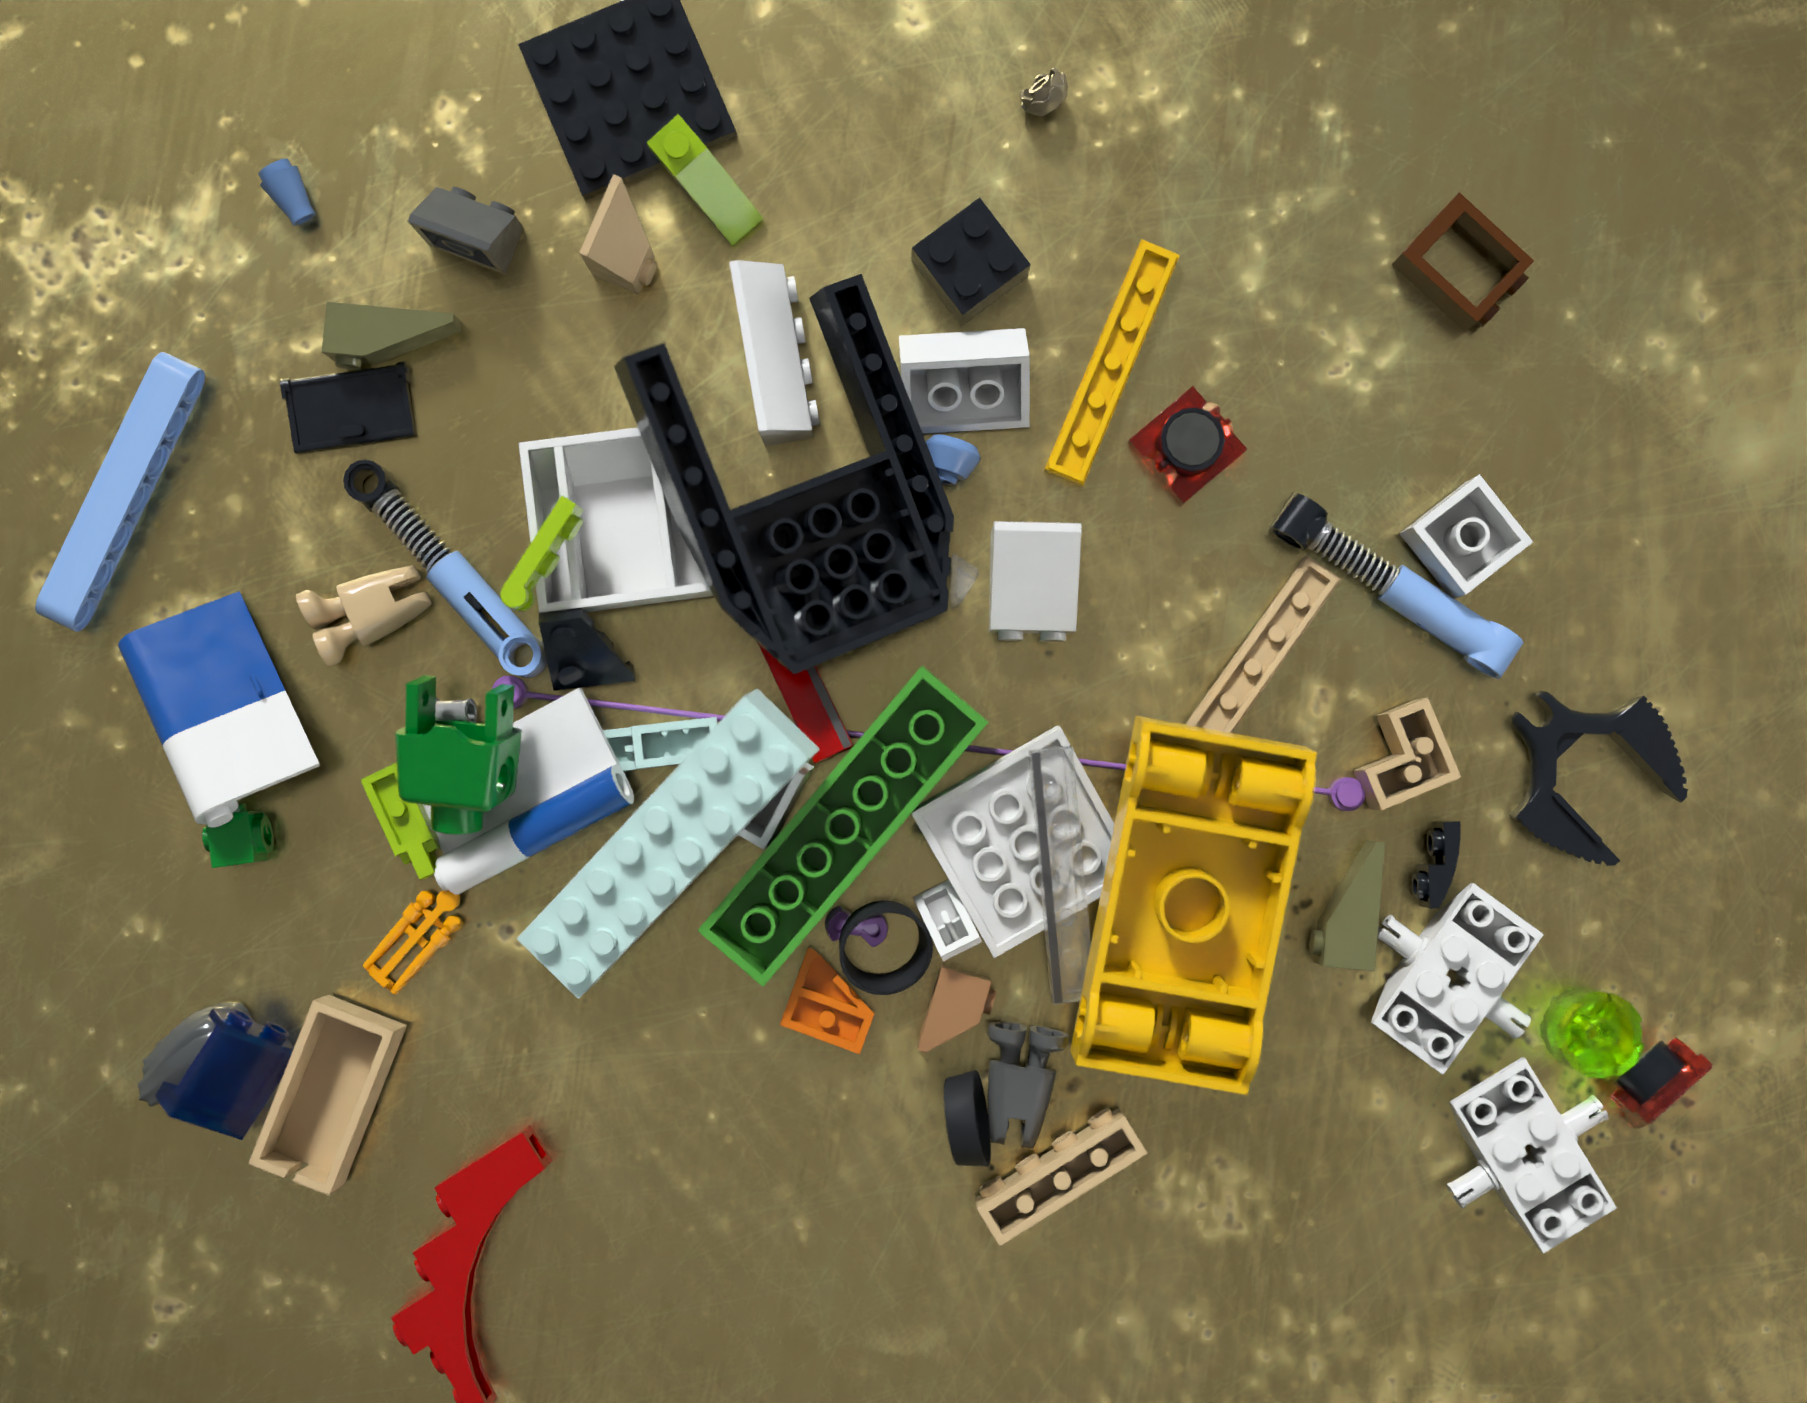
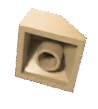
(617, 243)

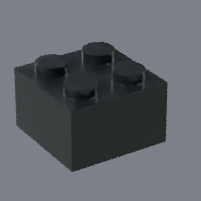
(970, 262)

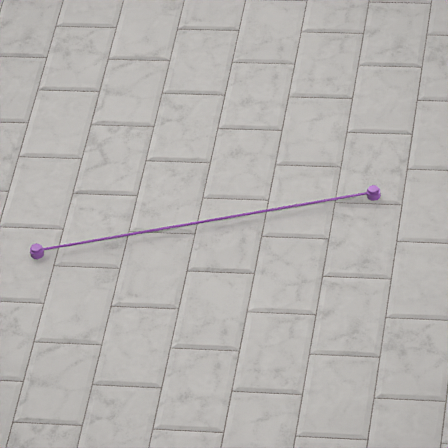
(1343, 793)

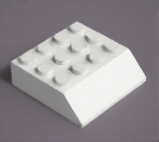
(628, 536)

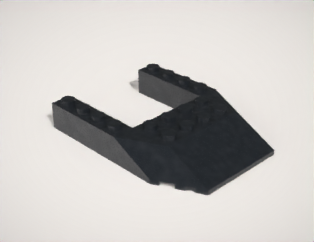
(833, 554)

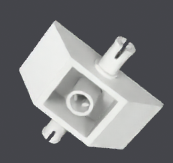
(1484, 947)
(1552, 1187)

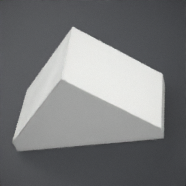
(947, 920)

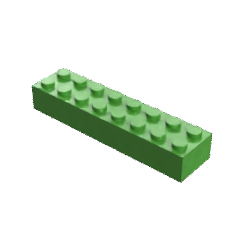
(843, 825)

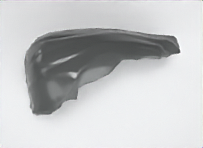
(177, 1051)

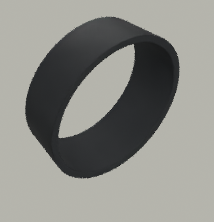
(899, 979)
(967, 1120)

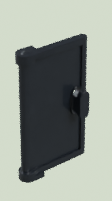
(336, 407)

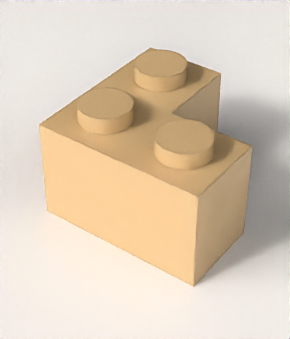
(1417, 761)

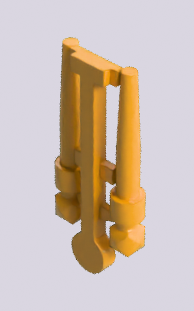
(445, 902)

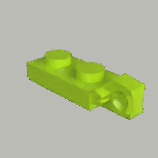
(403, 823)

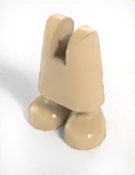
(368, 607)

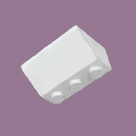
(967, 379)

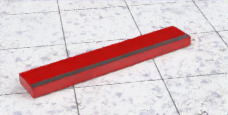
(811, 708)

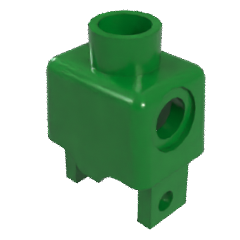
(455, 763)

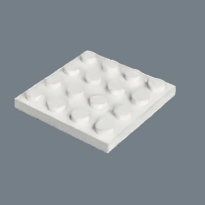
(989, 845)

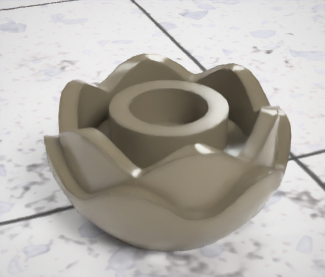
(1045, 94)

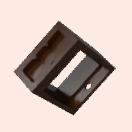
(1442, 292)

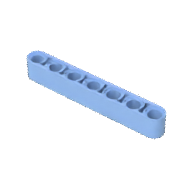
(120, 492)

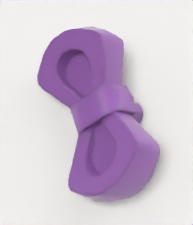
(872, 929)

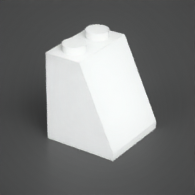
(1034, 579)

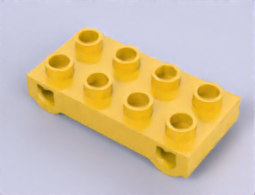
(1192, 905)

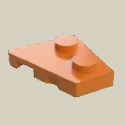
(827, 1006)

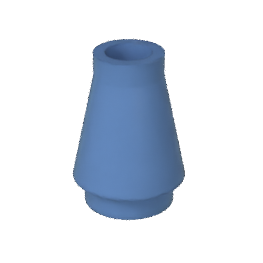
(287, 190)

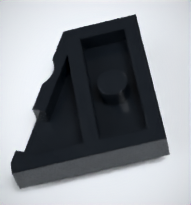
(579, 652)

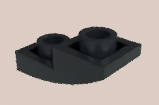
(1435, 878)

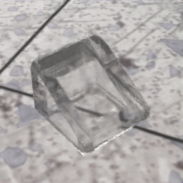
(962, 579)

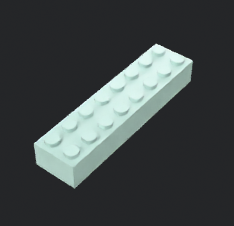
(668, 842)

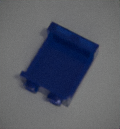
(230, 1075)

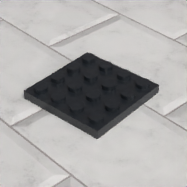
(618, 82)

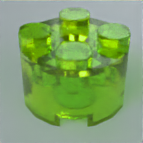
(1617, 1030)

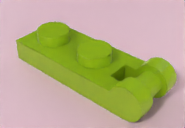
(541, 554)

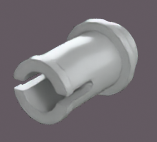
(456, 710)

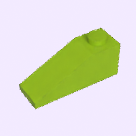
(704, 179)

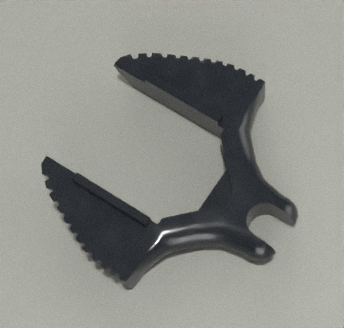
(1632, 727)

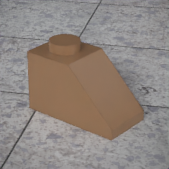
(955, 1005)

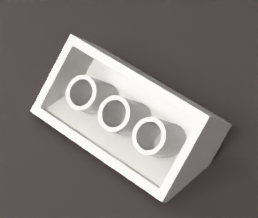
(773, 352)

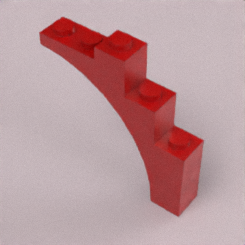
(450, 1260)

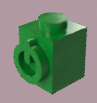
(241, 840)

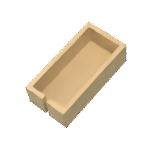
(327, 1094)

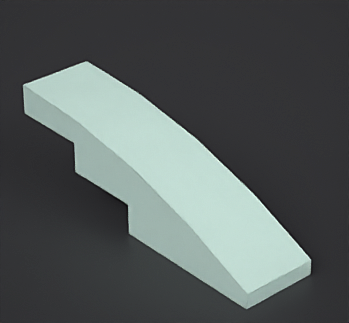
(658, 743)

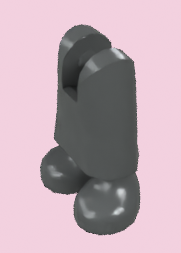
(1019, 1090)

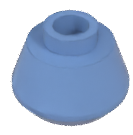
(952, 458)

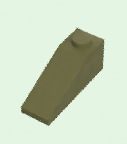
(377, 334)
(1350, 921)

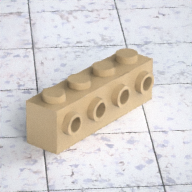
(1058, 1176)

